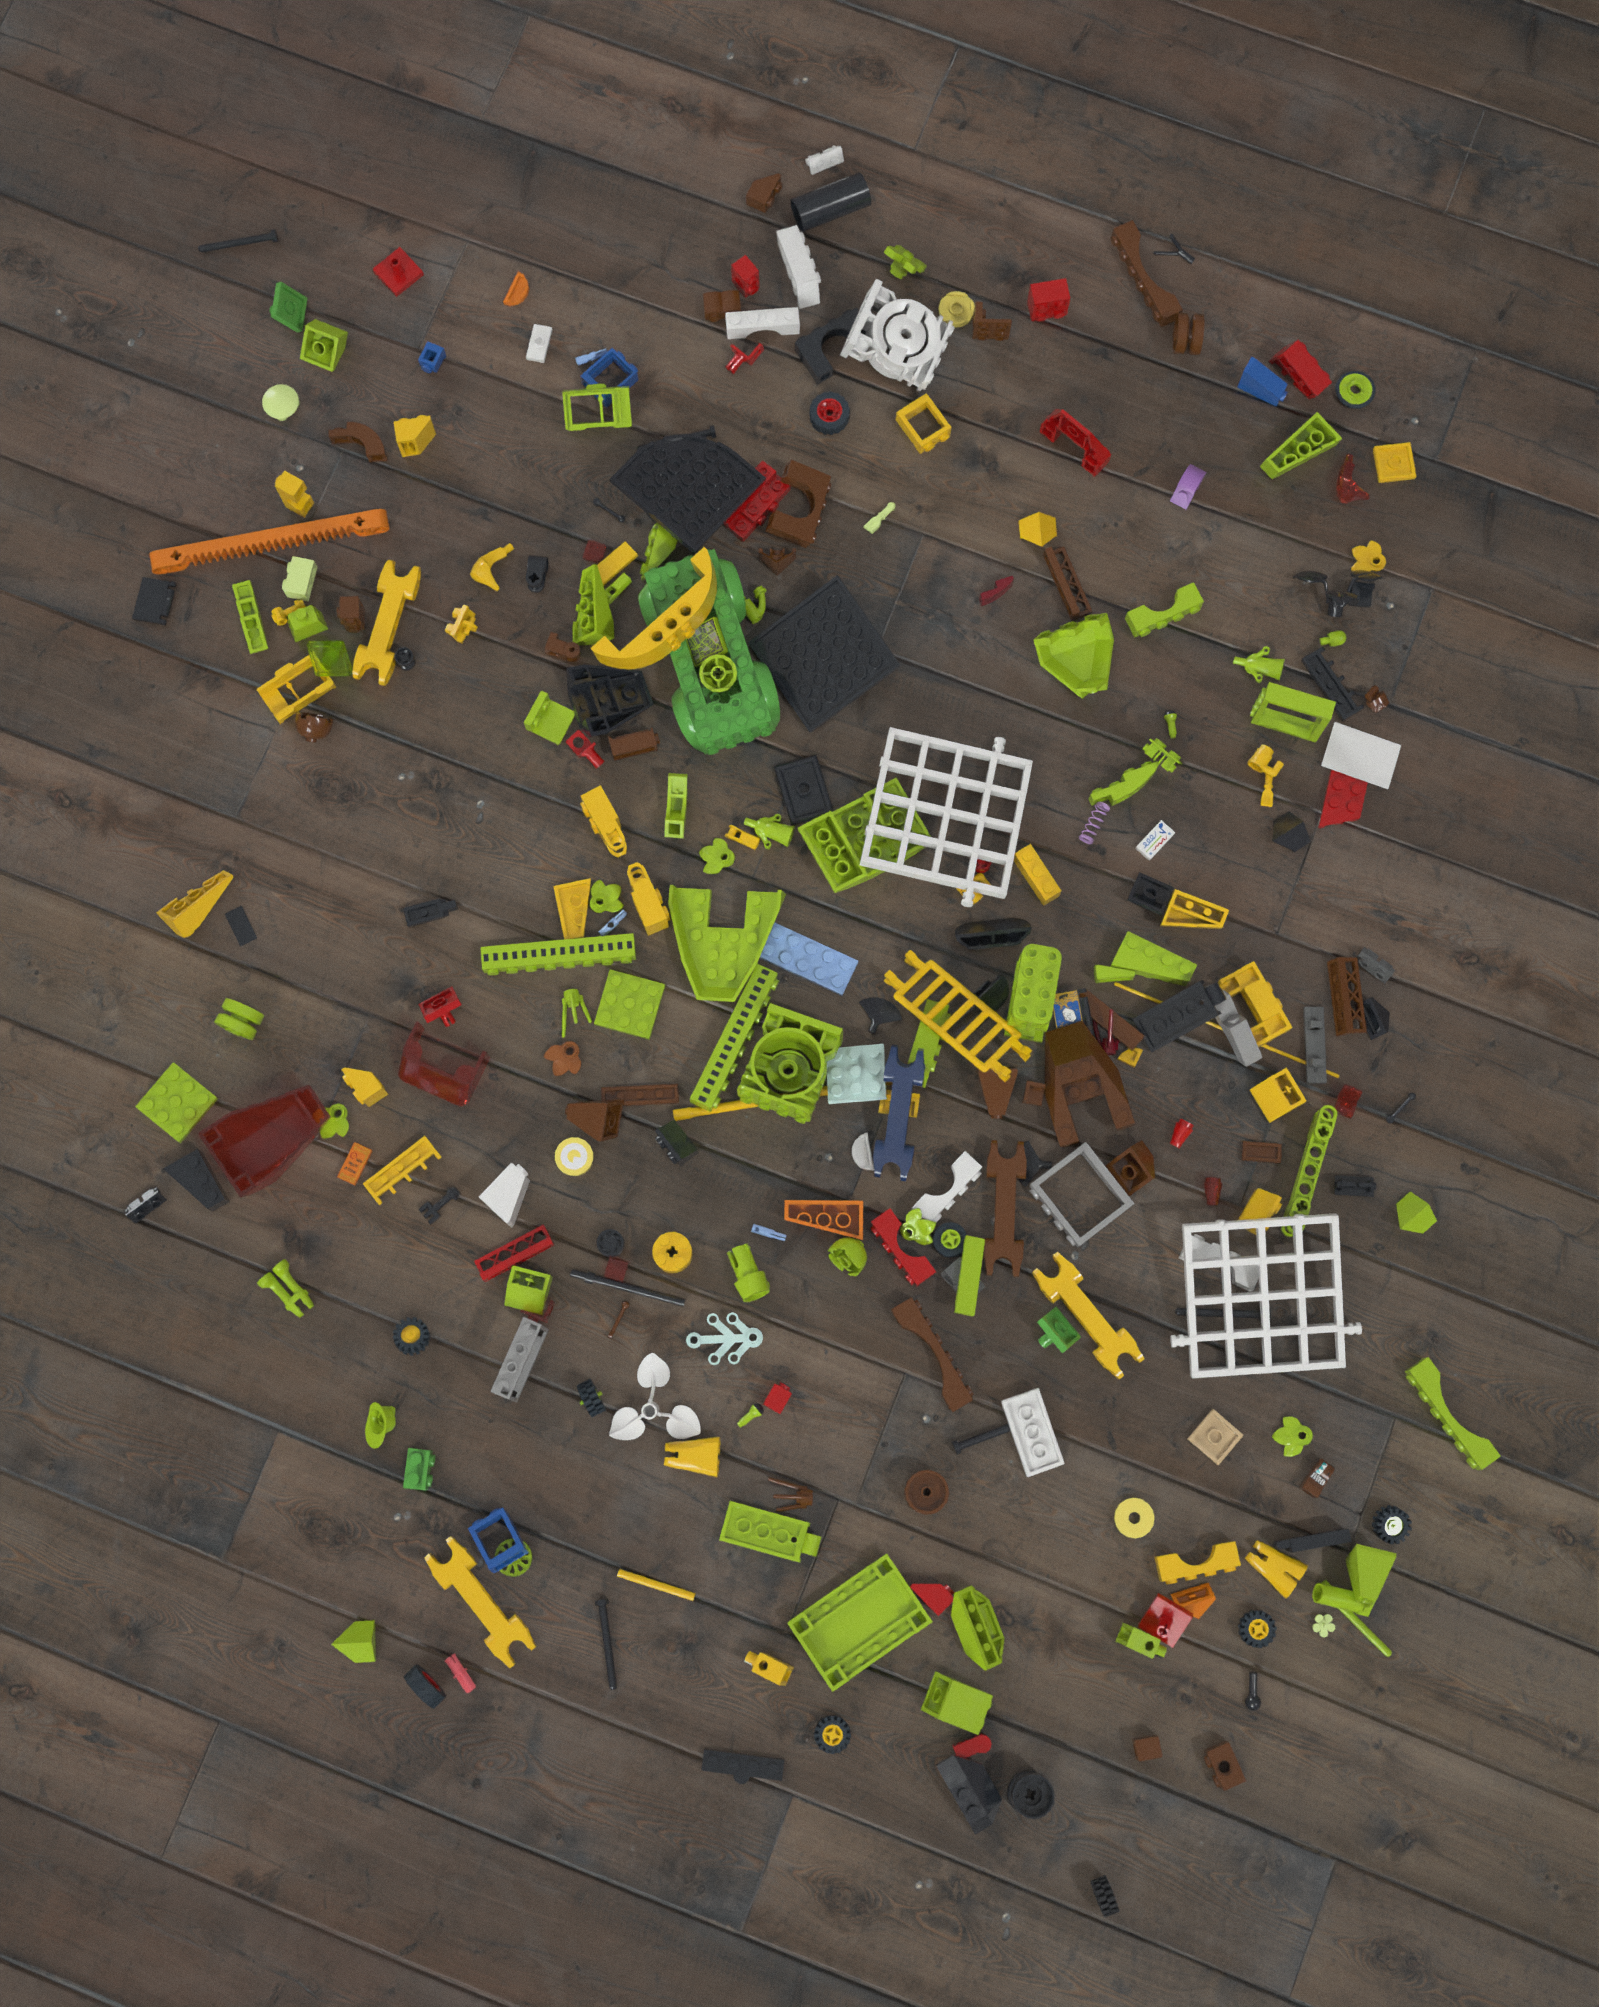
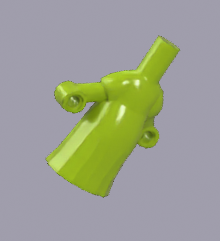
(1264, 666)
(766, 827)

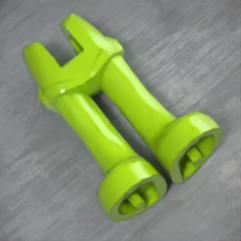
(283, 1273)

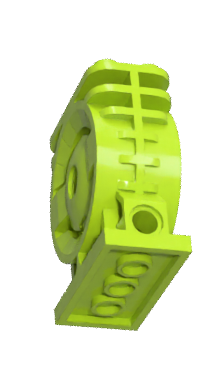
(1034, 991)
(799, 1036)

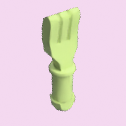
(875, 522)

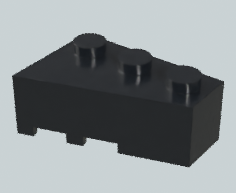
(198, 1179)

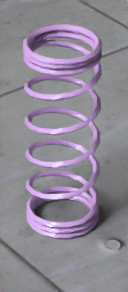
(1102, 806)

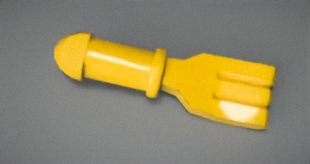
(1267, 795)

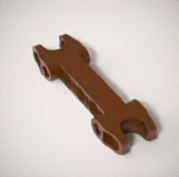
(1006, 1173)

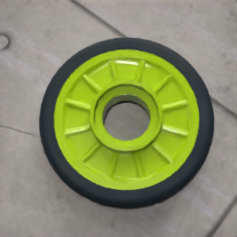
(1358, 379)

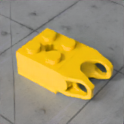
(603, 819)
(647, 901)

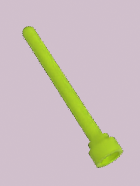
(1365, 1630)

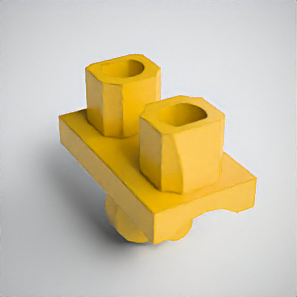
(463, 624)

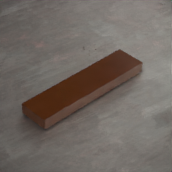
(1121, 1029)
(643, 1094)

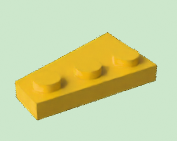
(573, 906)

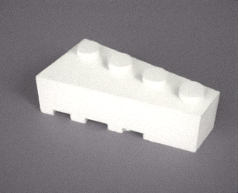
(799, 266)

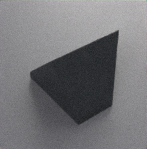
(1290, 832)

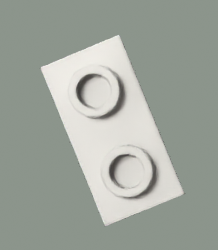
(825, 160)

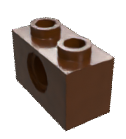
(1233, 1775)

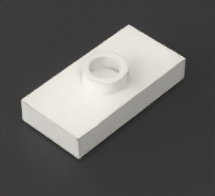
(539, 343)

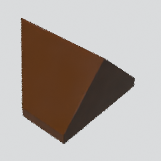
(777, 559)

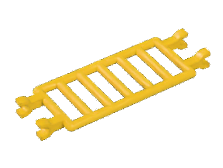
(922, 968)

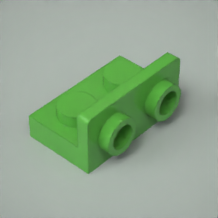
(418, 1469)

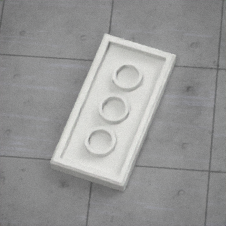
(1032, 1432)

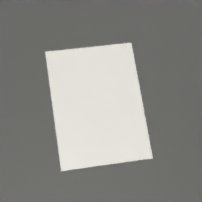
(1361, 755)

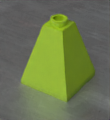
(1368, 1572)

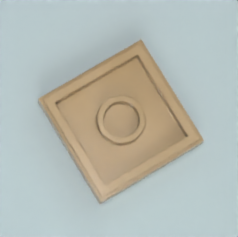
(1215, 1437)

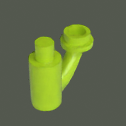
(755, 614)

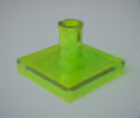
(329, 658)

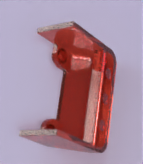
(453, 1089)

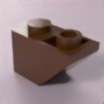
(763, 191)

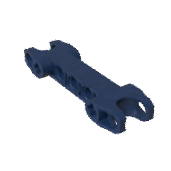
(894, 1146)

